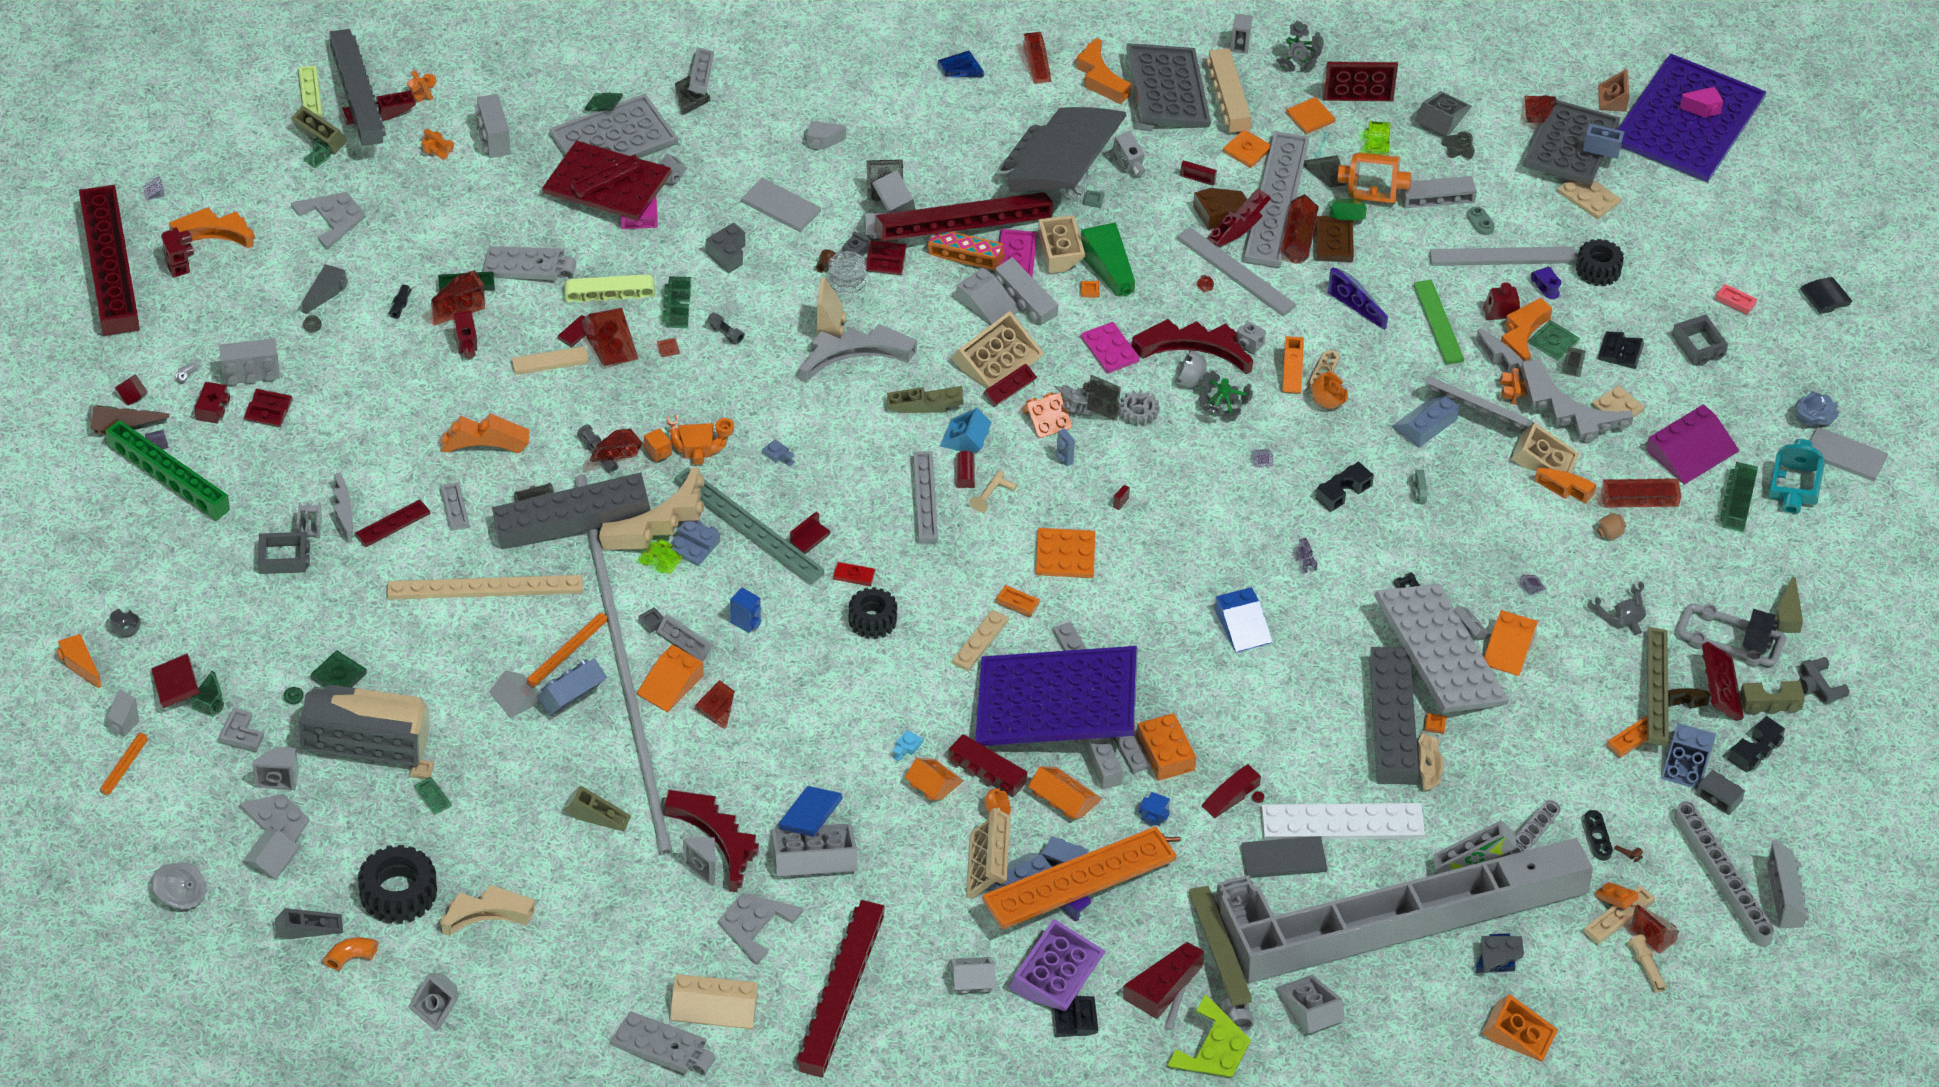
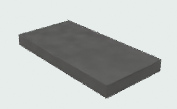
(1284, 857)

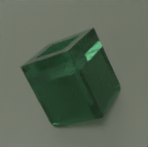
(320, 153)

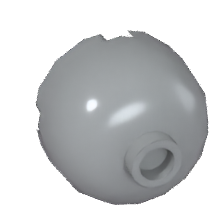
(1192, 370)

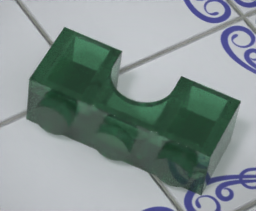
(677, 291)

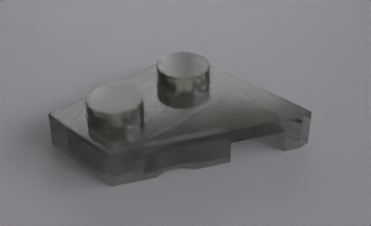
(1325, 169)

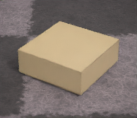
(423, 770)

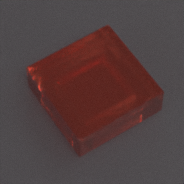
(668, 347)

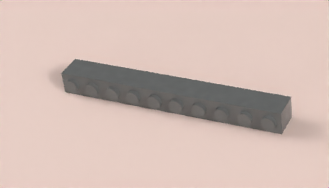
(357, 87)

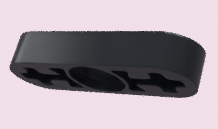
(1599, 828)

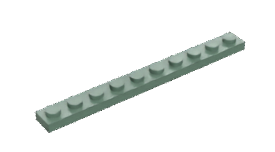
(756, 531)

